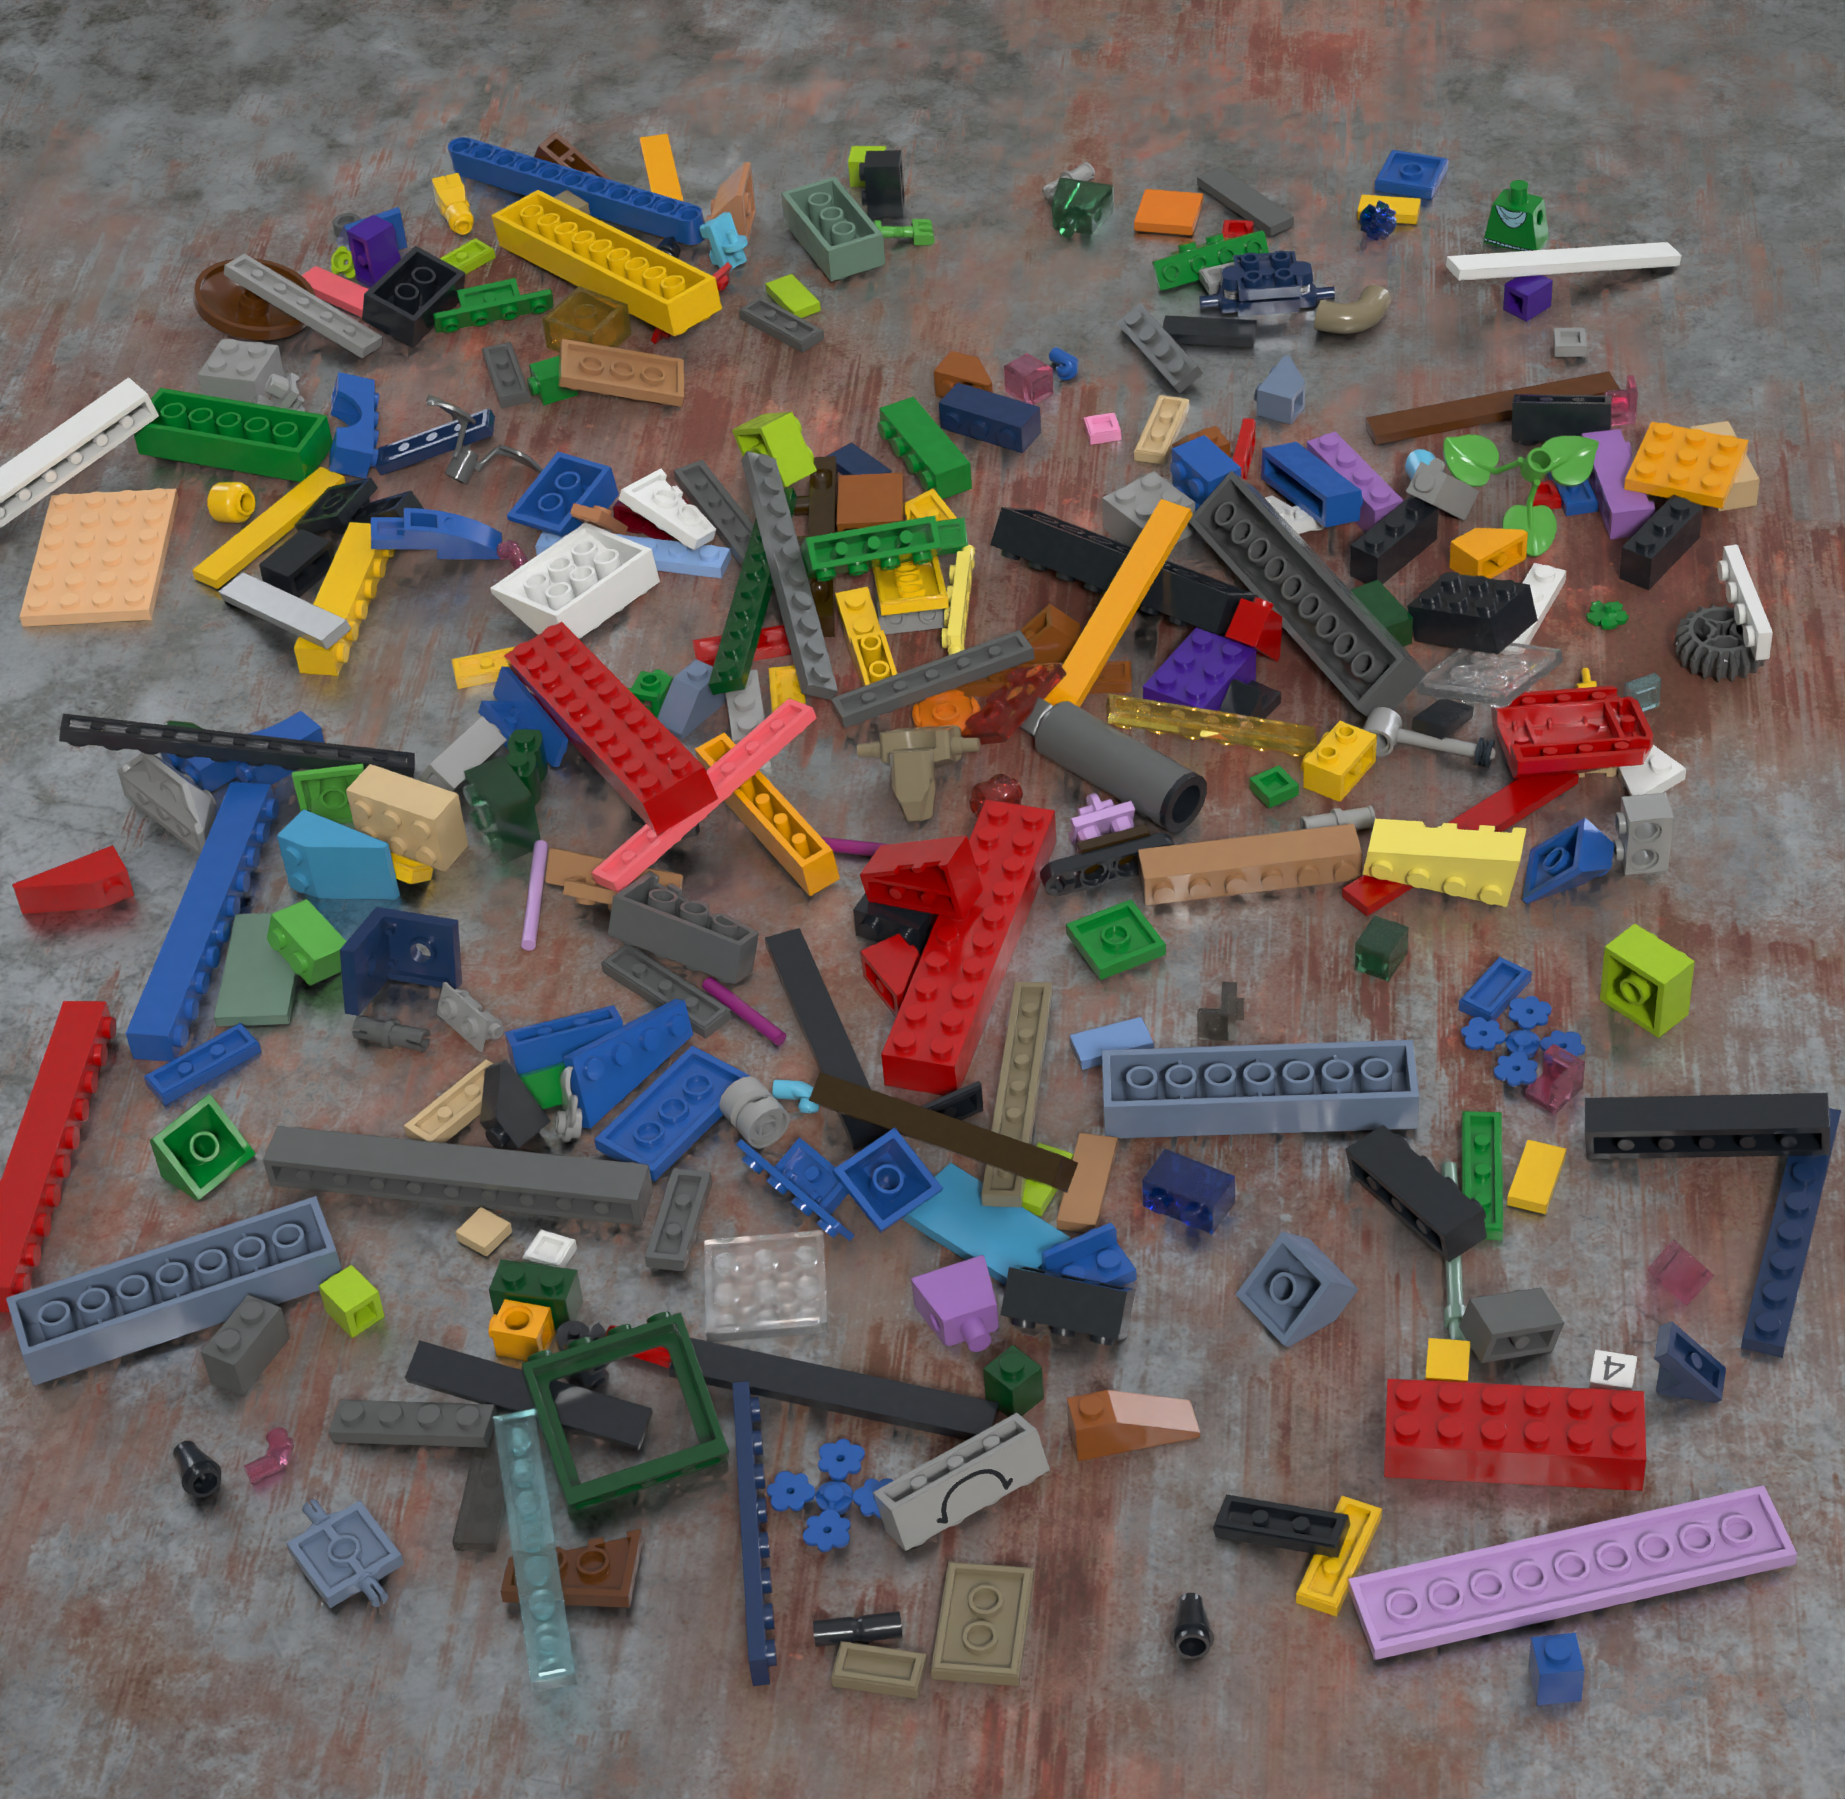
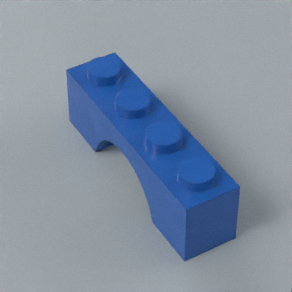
(354, 446)

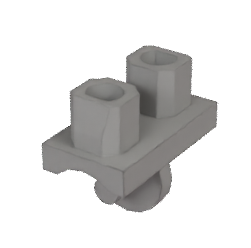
(283, 391)

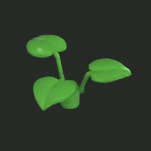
(1566, 457)

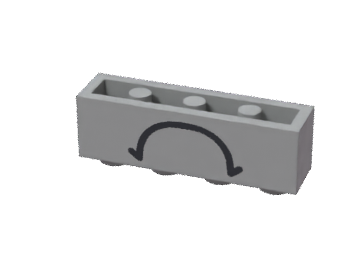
(961, 1481)

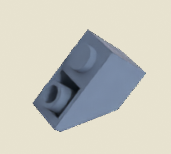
(1281, 393)

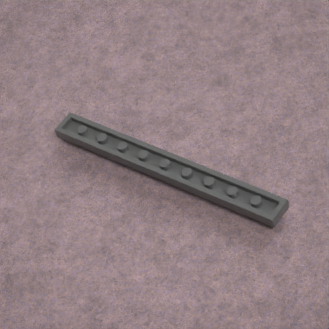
(789, 576)

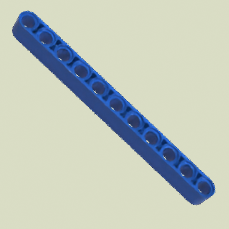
(606, 197)

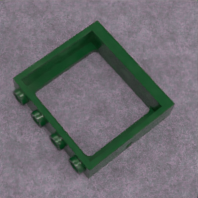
(623, 1341)

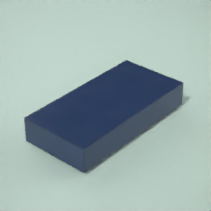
(855, 461)

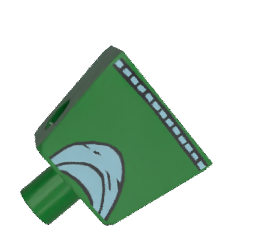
(1517, 220)

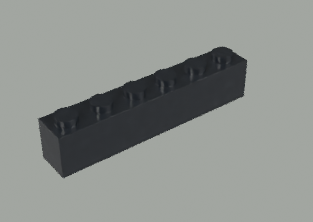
(1707, 1126)

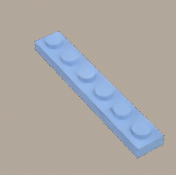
(669, 555)

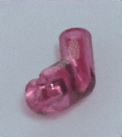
(275, 1458)

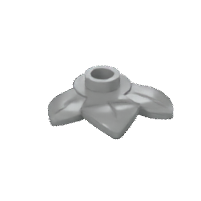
(570, 1119)

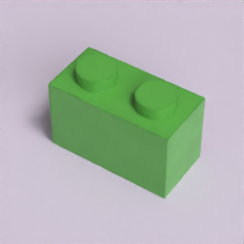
(306, 941)

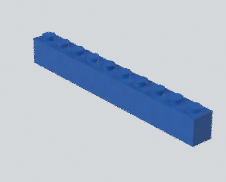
(202, 923)

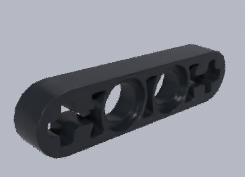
(1109, 868)

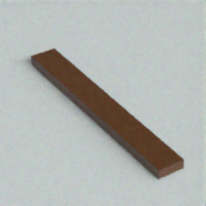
(1475, 410)

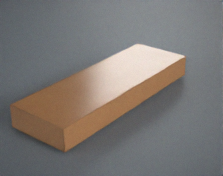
(1086, 1195)

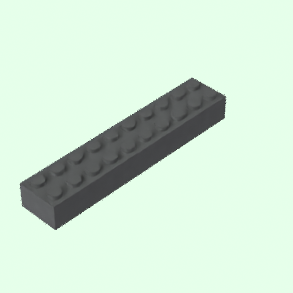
(1308, 595)

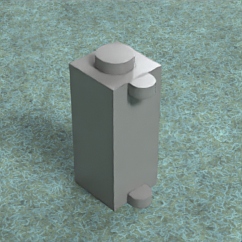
(1442, 489)
(469, 750)

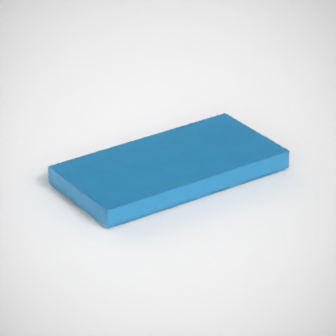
(969, 1230)

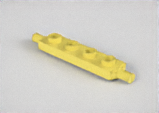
(958, 598)

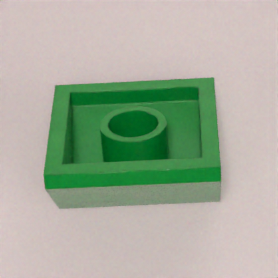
(200, 1149)

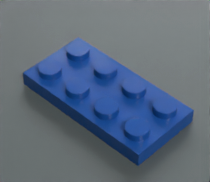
(670, 1113)

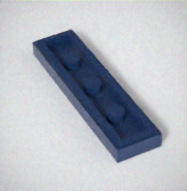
(433, 442)

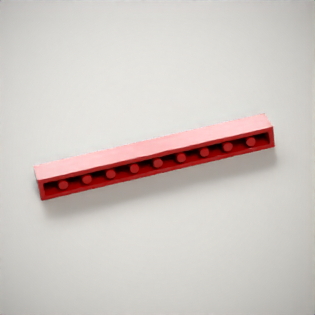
(48, 1137)

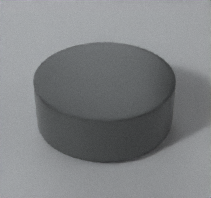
(341, 220)

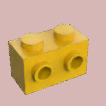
(1339, 761)

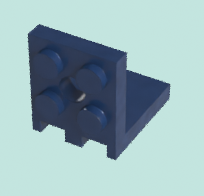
(387, 950)

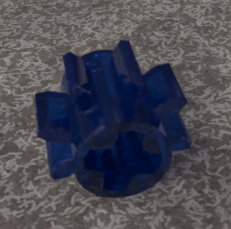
(1378, 220)

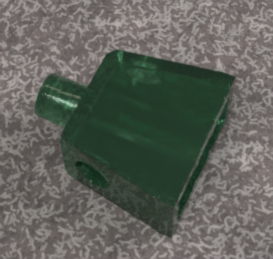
(1081, 206)

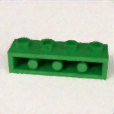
(925, 448)
(871, 547)

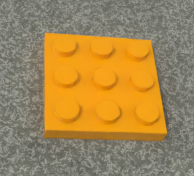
(1686, 464)

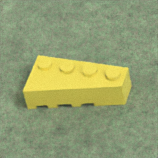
(1446, 858)

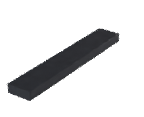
(504, 1386)

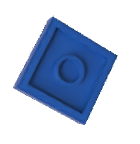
(1411, 174)

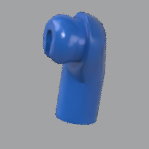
(1067, 364)

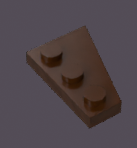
(591, 1574)

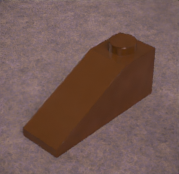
(561, 152)

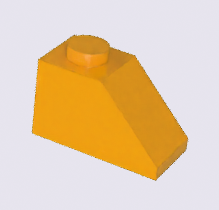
(1488, 551)

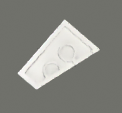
(667, 510)

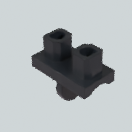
(575, 1330)

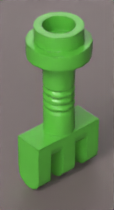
(920, 231)

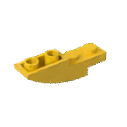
(864, 636)

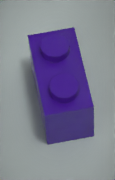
(373, 249)

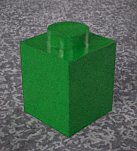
(545, 382)

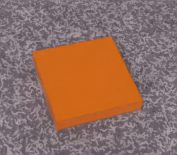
(1168, 212)

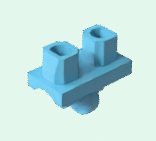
(724, 241)

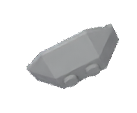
(170, 798)

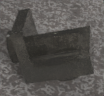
(1222, 1022)

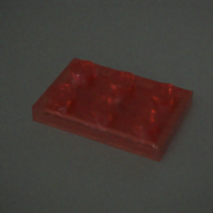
(1012, 703)

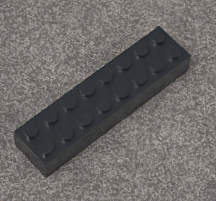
(1096, 560)

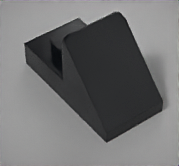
(1250, 699)

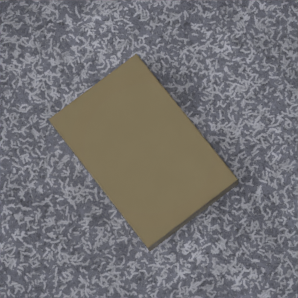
(983, 1624)

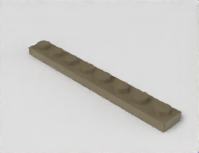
(1019, 1084)

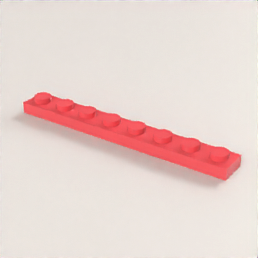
(725, 775)

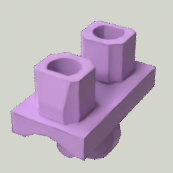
(1100, 819)

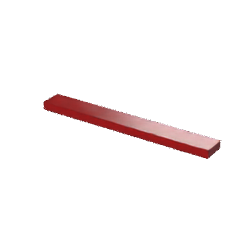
(1498, 810)

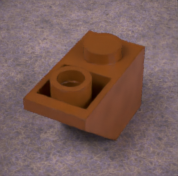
(961, 369)

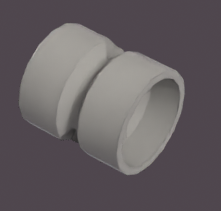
(754, 1112)

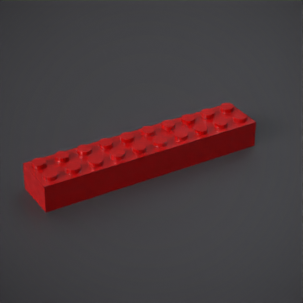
(612, 728)
(969, 956)

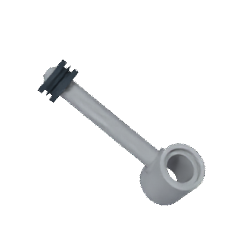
(1387, 727)

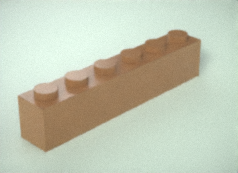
(1250, 864)

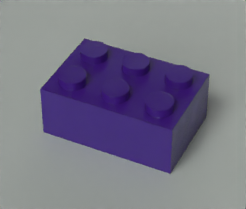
(1201, 671)

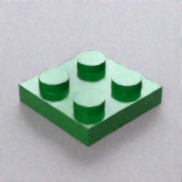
(1115, 939)

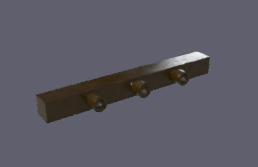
(822, 512)
(944, 1132)

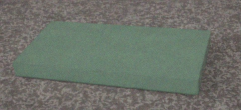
(256, 979)

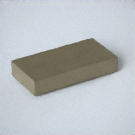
(879, 1670)

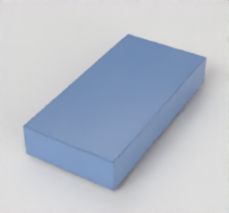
(1118, 1036)

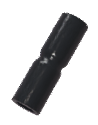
(851, 1629)

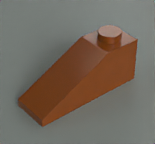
(1126, 1421)

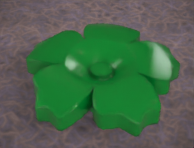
(1607, 615)

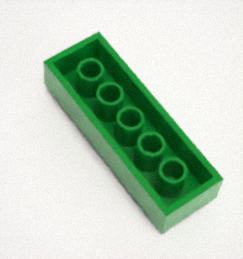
(235, 435)

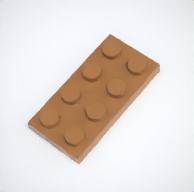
(621, 373)

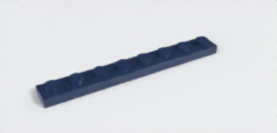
(1787, 1250)
(754, 1542)

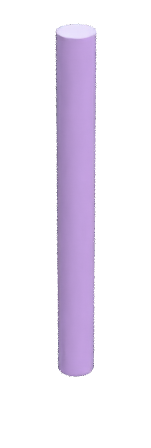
(534, 895)

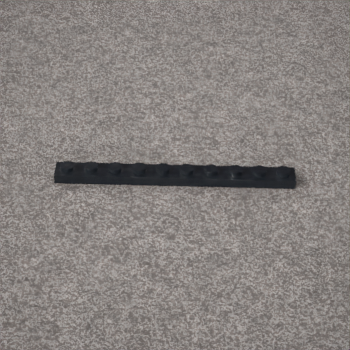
(226, 746)

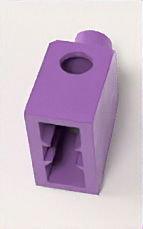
(958, 1303)

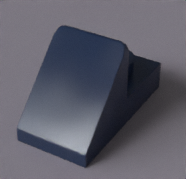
(1686, 1367)

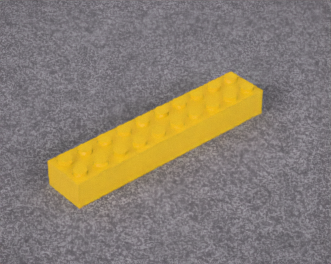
(607, 262)

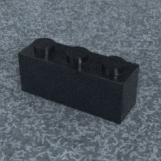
(1552, 416)
(1394, 541)
(1660, 542)
(1067, 1304)

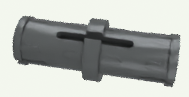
(391, 1033)

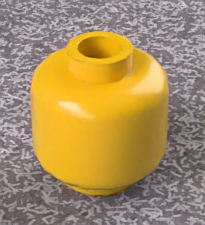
(230, 502)

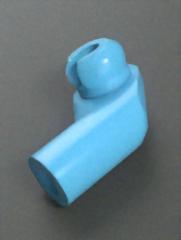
(795, 1091)

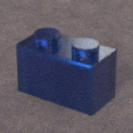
(1188, 1191)

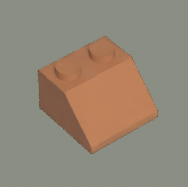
(738, 198)

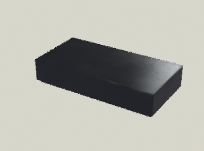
(1442, 718)

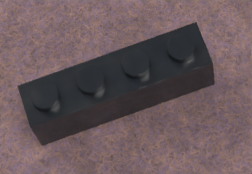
(1417, 1193)

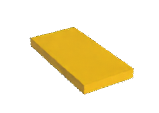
(911, 588)

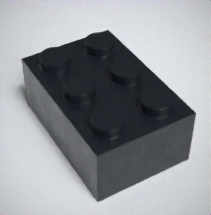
(410, 294)
(1472, 612)

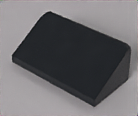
(960, 1103)

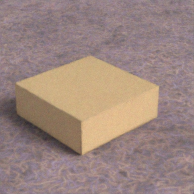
(483, 1231)

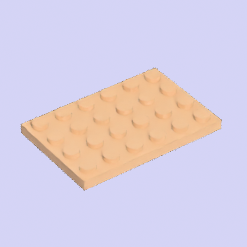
(100, 557)

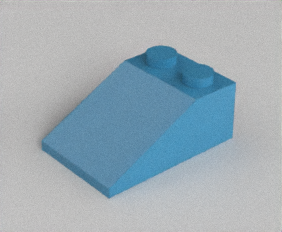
(336, 860)

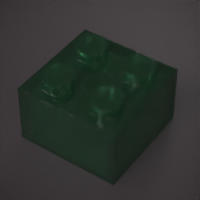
(501, 809)

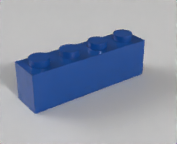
(1311, 484)

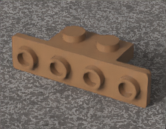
(574, 873)

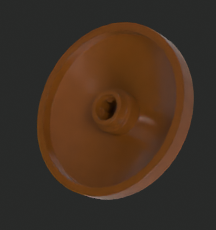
(239, 310)

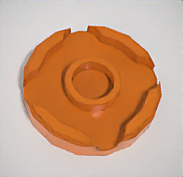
(945, 710)

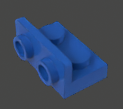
(1092, 1257)

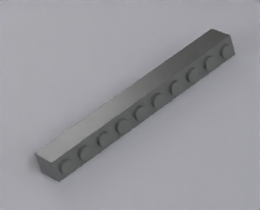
(459, 1175)

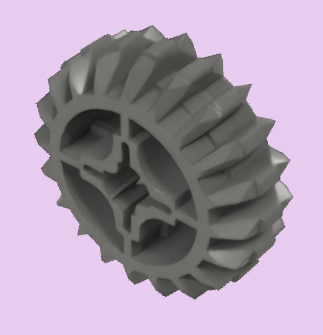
(1714, 644)

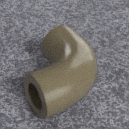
(1354, 316)

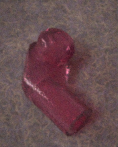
(512, 552)

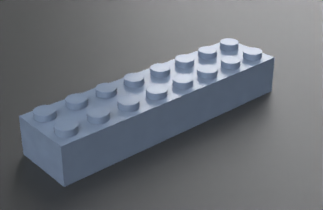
(1260, 1089)
(172, 1290)

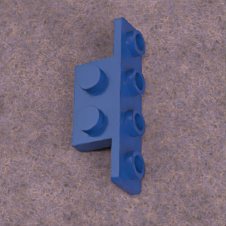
(520, 710)
(808, 1178)

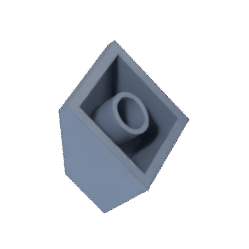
(1296, 1289)

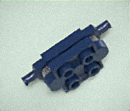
(1266, 285)

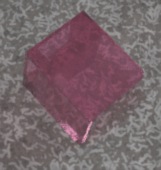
(1028, 379)
(1624, 403)
(1559, 1081)
(1680, 1272)

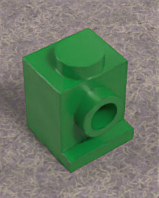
(652, 688)

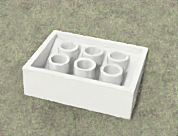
(579, 581)

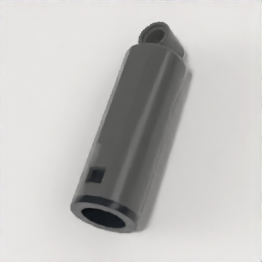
(1117, 764)

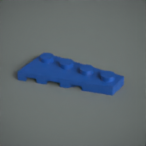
(623, 1058)

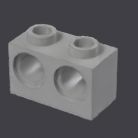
(1643, 833)

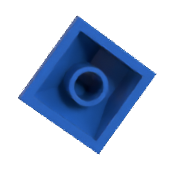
(1567, 861)
(887, 1180)

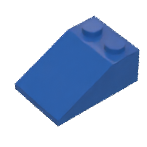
(559, 485)

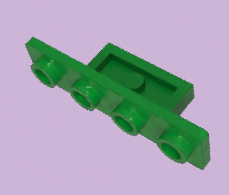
(1184, 265)
(491, 303)

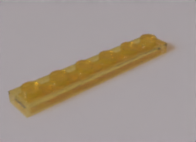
(1210, 725)

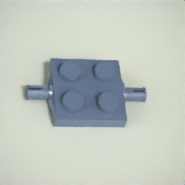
(344, 1553)

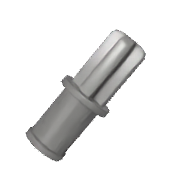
(1083, 172)

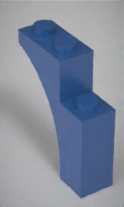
(212, 775)

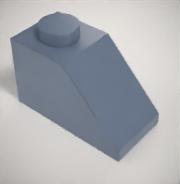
(689, 700)

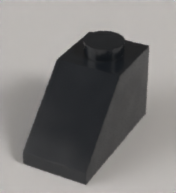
(509, 1109)

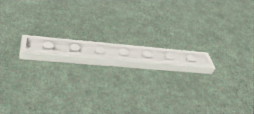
(1563, 261)

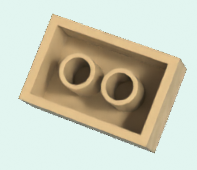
(409, 816)

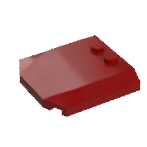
(1572, 731)

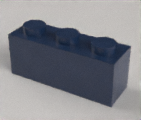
(990, 417)

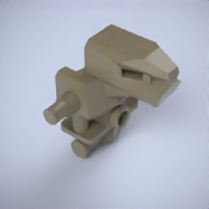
(913, 761)

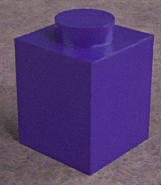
(1527, 296)

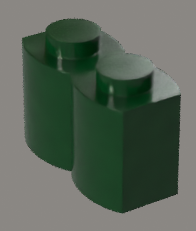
(528, 759)

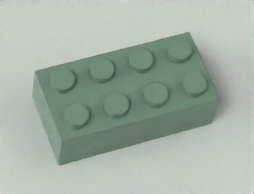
(833, 228)

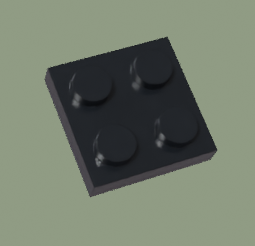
(337, 506)

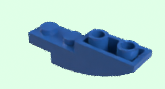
(437, 530)

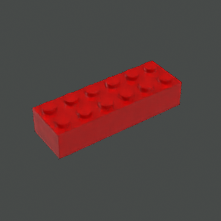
(1515, 1434)

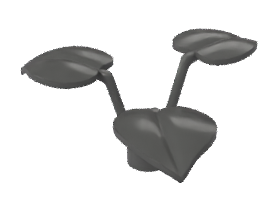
(464, 460)

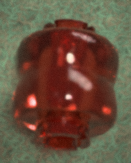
(997, 788)

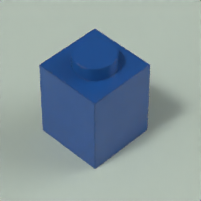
(1556, 1669)

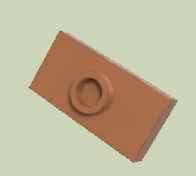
(598, 517)

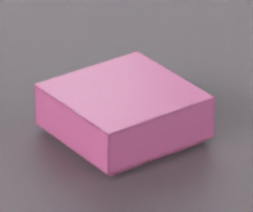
(1102, 428)

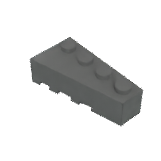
(682, 930)

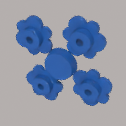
(1519, 1043)
(832, 1497)

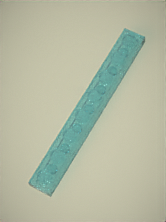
(534, 1552)

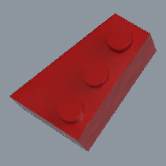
(924, 876)

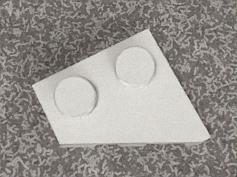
(1654, 776)

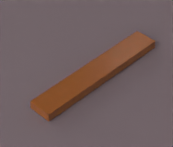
(1113, 678)

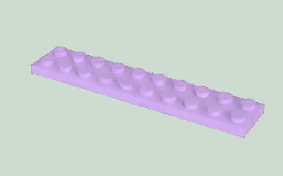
(1570, 1572)

